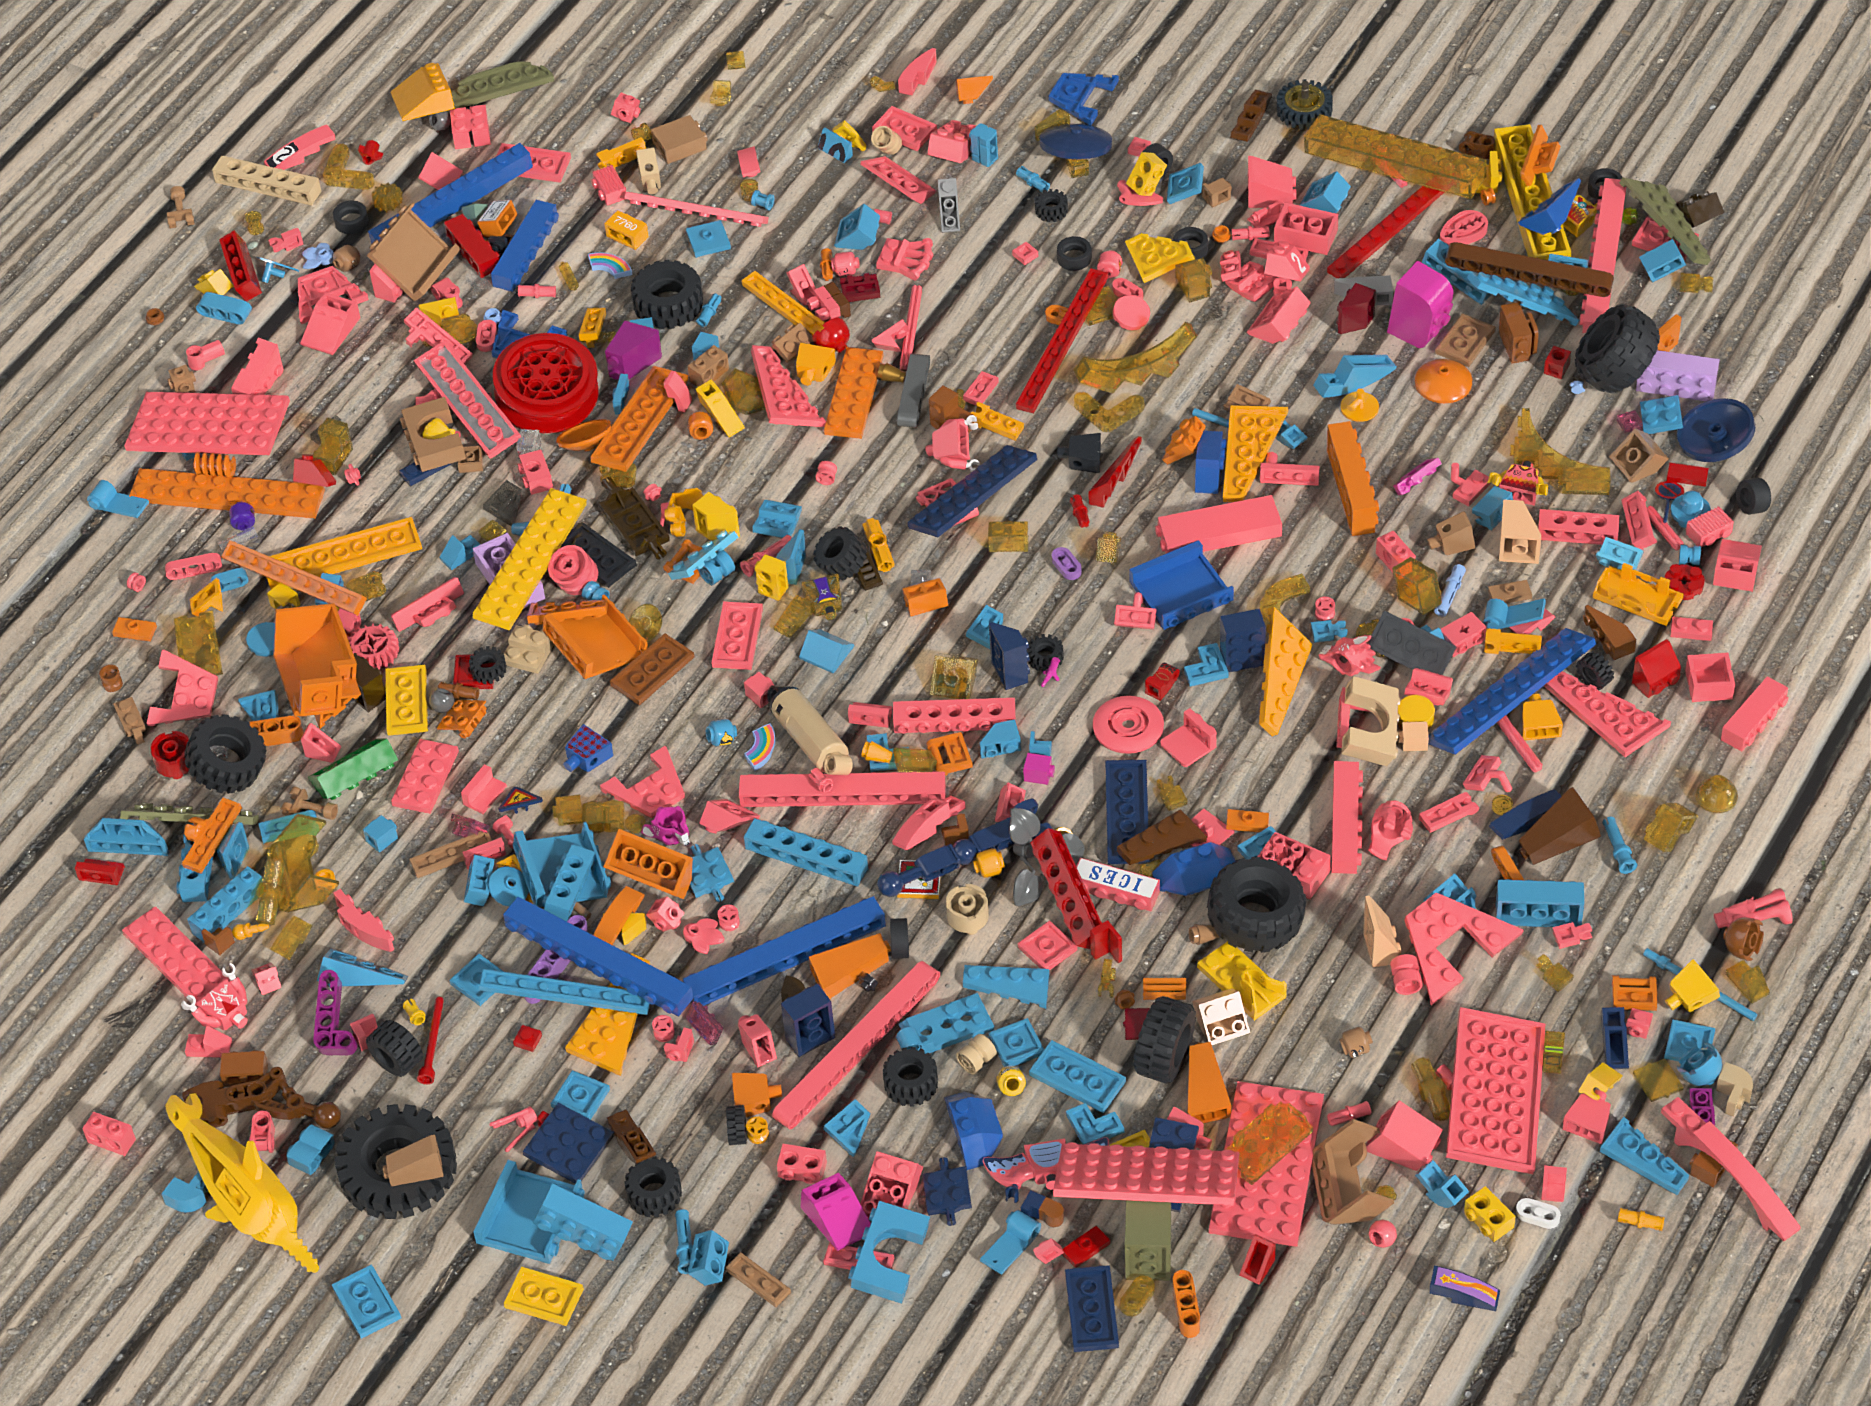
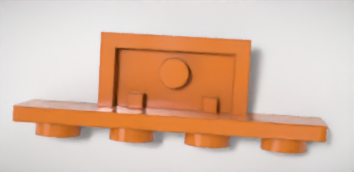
(1540, 156)

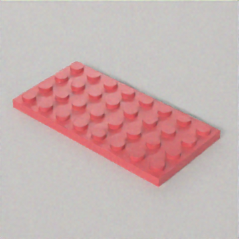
(207, 423)
(1496, 1091)
(1146, 1174)
(1277, 1200)

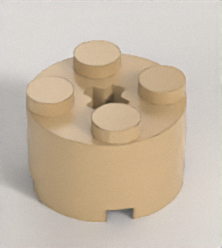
(967, 908)

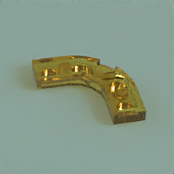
(1281, 592)

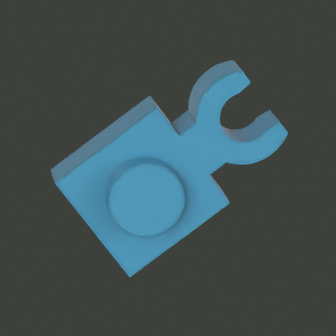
(1326, 631)

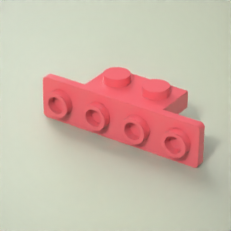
(429, 606)

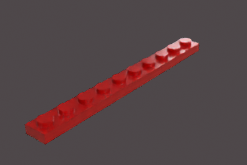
(1383, 232)
(1061, 341)

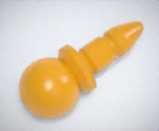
(242, 931)

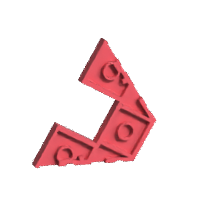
(1435, 923)

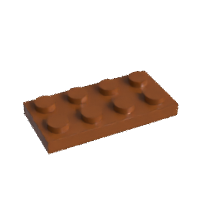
(652, 669)

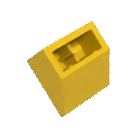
(714, 516)

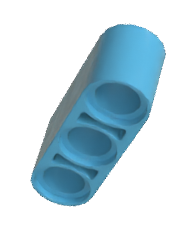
(224, 308)

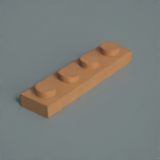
(446, 855)

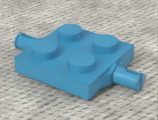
(709, 873)

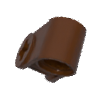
(1478, 144)

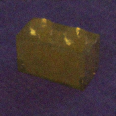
(1008, 536)

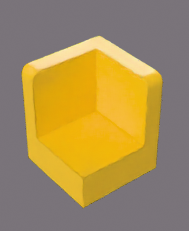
(282, 595)

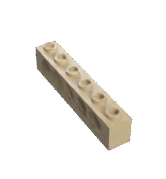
(266, 180)

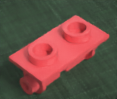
(1266, 216)

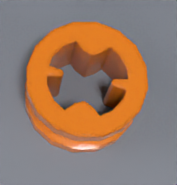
(1488, 196)

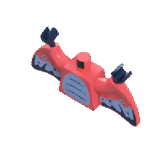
(1038, 1163)

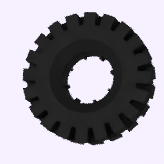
(379, 1135)

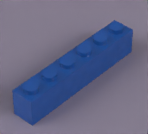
(524, 245)

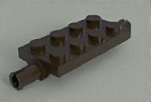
(633, 520)

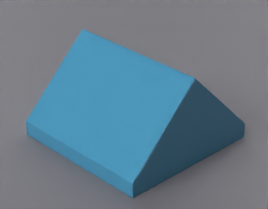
(825, 650)

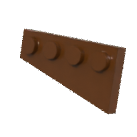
(1162, 837)

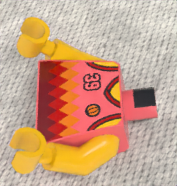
(1521, 481)

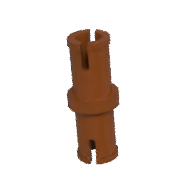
(460, 691)

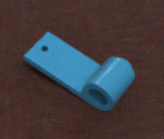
(107, 499)
(1500, 616)
(1019, 1235)

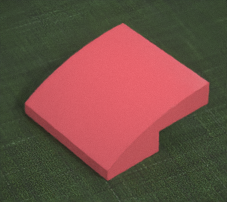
(1252, 282)

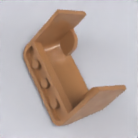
(1338, 1179)

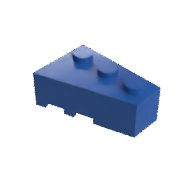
(1209, 462)

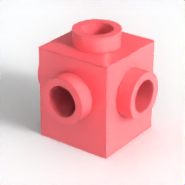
(626, 107)
(665, 914)

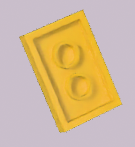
(543, 1296)

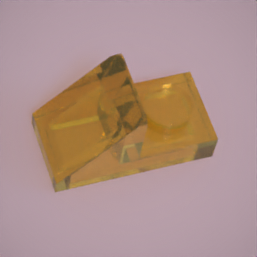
(1748, 981)

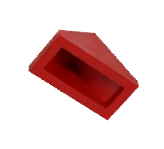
(1258, 1259)

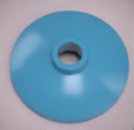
(502, 891)

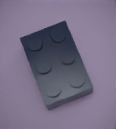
(1242, 640)
(808, 1020)

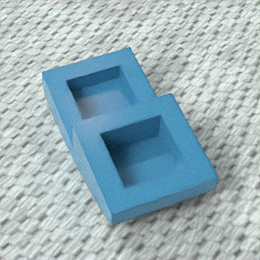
(1290, 435)

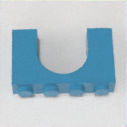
(887, 1222)

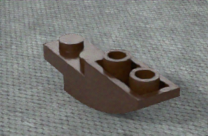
(630, 1137)

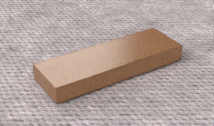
(758, 1279)

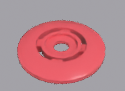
(1114, 736)

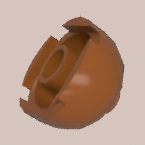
(1744, 937)

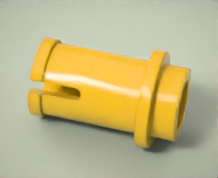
(416, 1015)

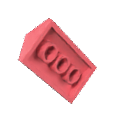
(899, 178)

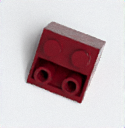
(1356, 309)

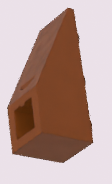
(1612, 634)

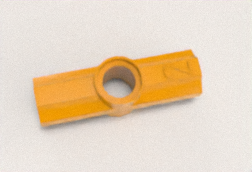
(878, 545)

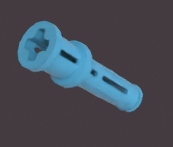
(1621, 852)
(685, 1246)

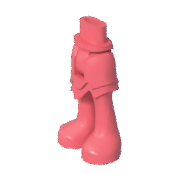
(1748, 909)

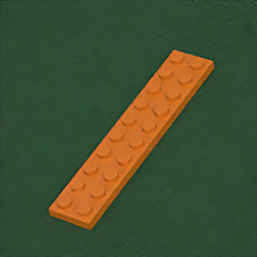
(221, 492)

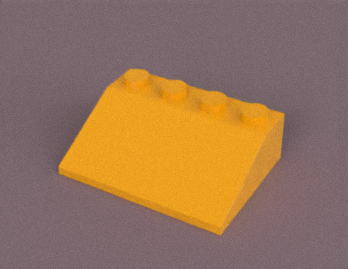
(423, 93)

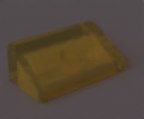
(914, 760)

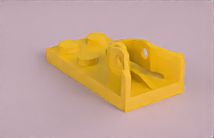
(1234, 970)

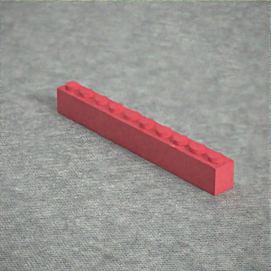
(1605, 246)
(850, 789)

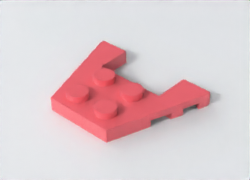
(328, 280)
(192, 694)
(654, 791)

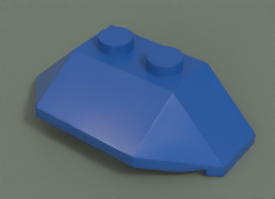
(1192, 868)
(974, 1127)

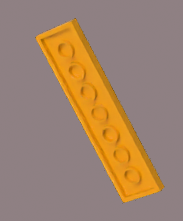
(353, 549)

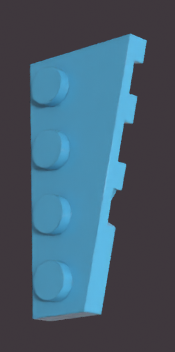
(1013, 982)

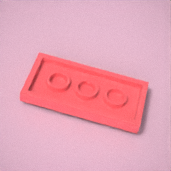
(546, 163)
(737, 635)
(425, 776)

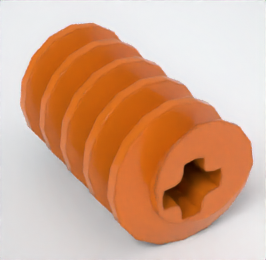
(214, 466)

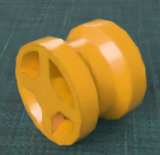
(753, 1126)

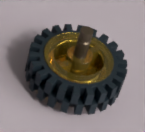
(1303, 103)

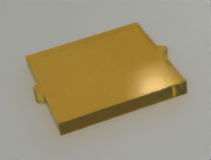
(1658, 1080)

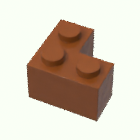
(945, 406)

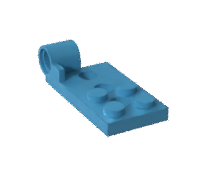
(951, 1013)

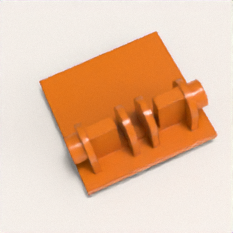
(463, 717)

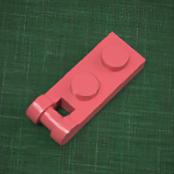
(1448, 812)

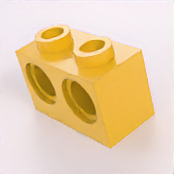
(1146, 174)
(771, 577)
(1492, 1211)

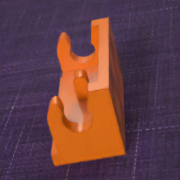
(925, 597)

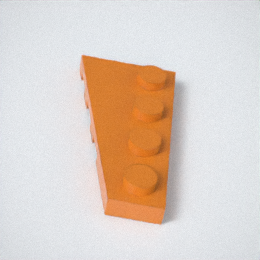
(567, 610)

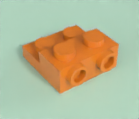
(1184, 440)

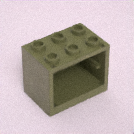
(1148, 1240)

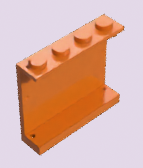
(596, 643)

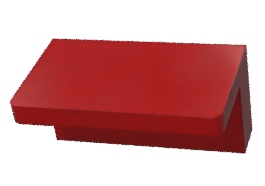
(99, 871)
(1106, 940)

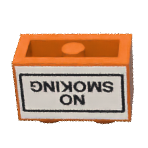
(497, 218)

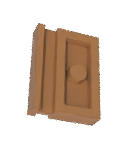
(1245, 397)

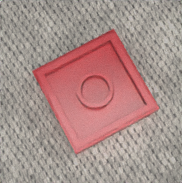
(1047, 946)

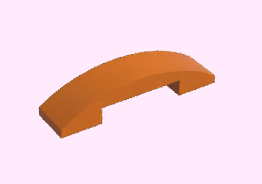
(617, 914)

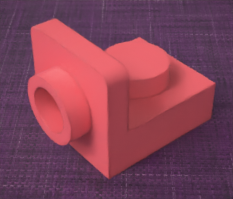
(1639, 1023)
(682, 1048)

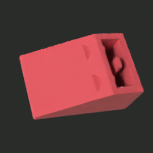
(951, 141)
(330, 323)
(1737, 565)
(1304, 861)
(891, 1182)

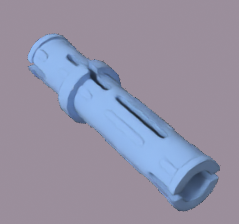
(1452, 583)

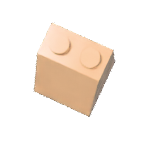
(1519, 534)

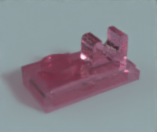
(465, 825)
(704, 1023)

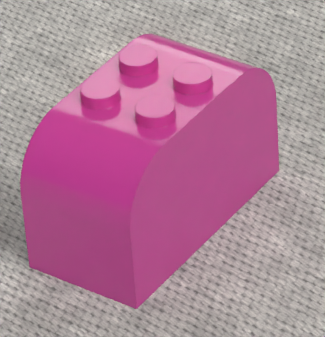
(1420, 305)

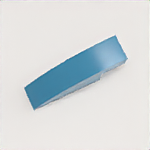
(1354, 373)

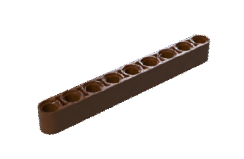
(1529, 269)

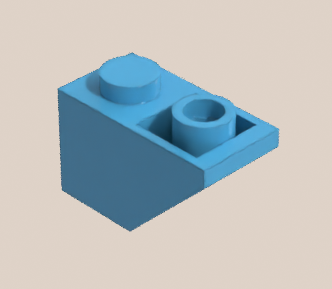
(1001, 739)

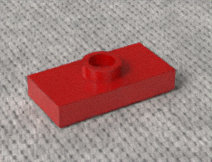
(1086, 1246)

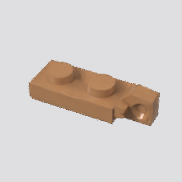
(130, 719)

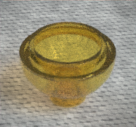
(1717, 794)

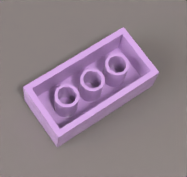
(1680, 375)
(492, 555)

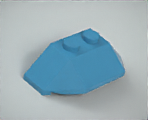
(125, 837)

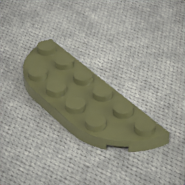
(499, 82)

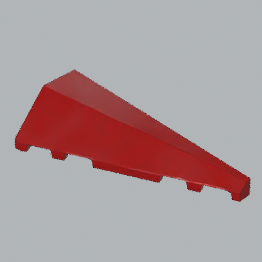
(1116, 472)

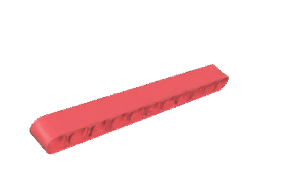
(855, 1045)

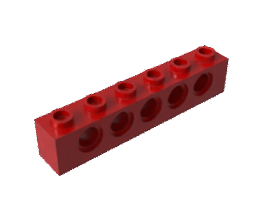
(1066, 886)

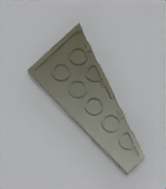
(1665, 213)
(166, 812)

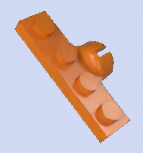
(208, 834)

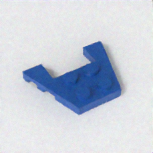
(1073, 91)
(507, 335)

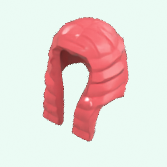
(1389, 827)

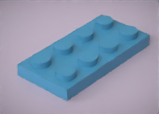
(1077, 1076)

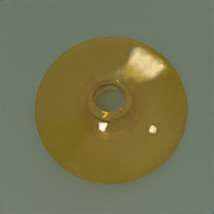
(647, 621)

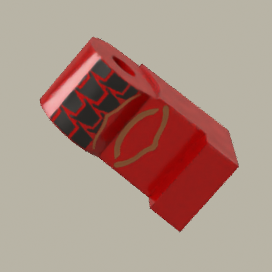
(1161, 680)

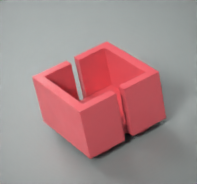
(470, 120)
(1710, 677)

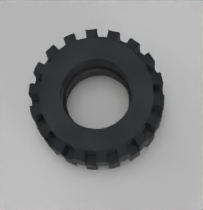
(840, 553)
(394, 1048)
(909, 1062)
(655, 1201)

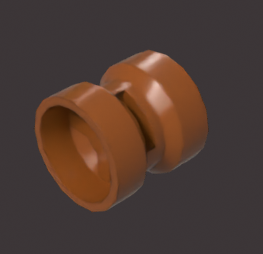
(111, 678)

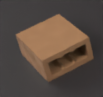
(679, 139)

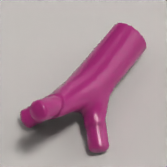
(1051, 671)

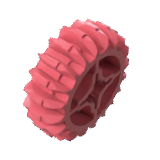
(382, 640)

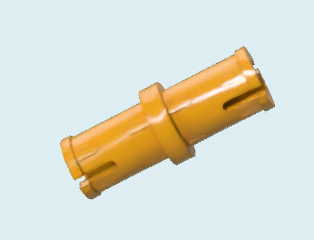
(1641, 1219)

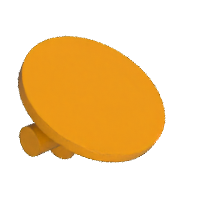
(1359, 406)

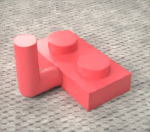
(1470, 488)
(1135, 615)
(1485, 770)

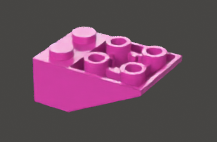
(835, 1211)

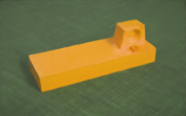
(592, 326)

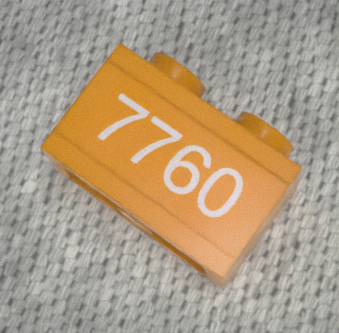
(626, 230)

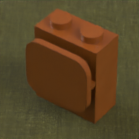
(1518, 332)

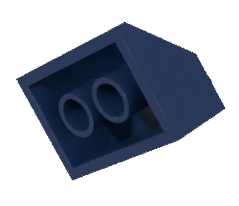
(1009, 655)

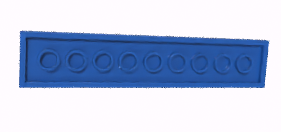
(1510, 691)

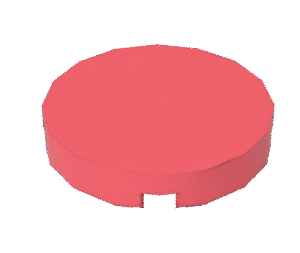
(1131, 312)

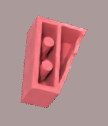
(261, 370)

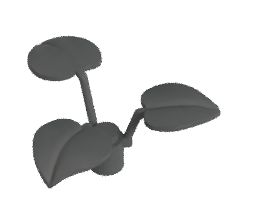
(1021, 829)

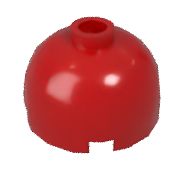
(834, 335)

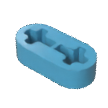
(230, 579)

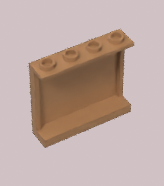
(411, 253)

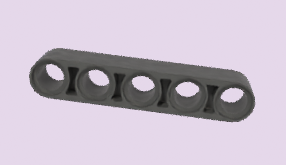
(913, 390)

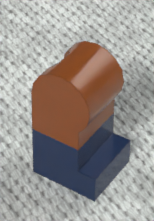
(1043, 1209)

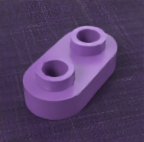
(1069, 566)

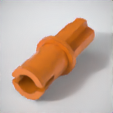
(825, 264)

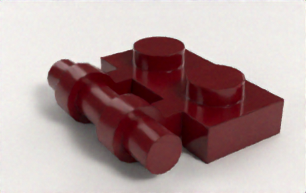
(860, 287)

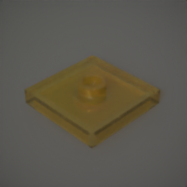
(1102, 307)

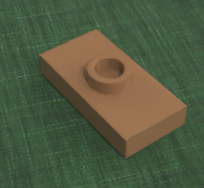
(1511, 591)

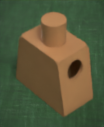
(1453, 535)

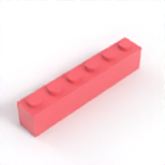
(1345, 817)

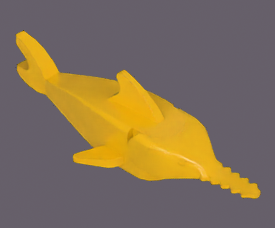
(240, 1182)

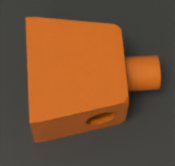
(754, 1092)

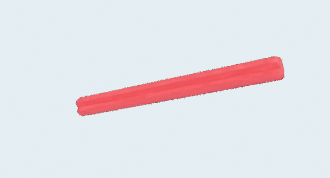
(912, 318)

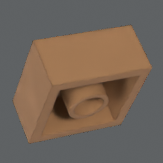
(473, 460)

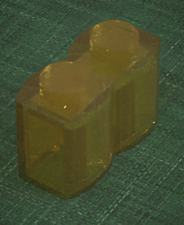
(604, 816)

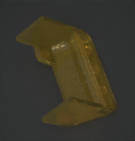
(295, 848)

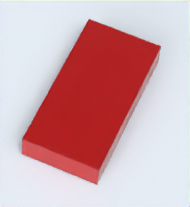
(1687, 474)

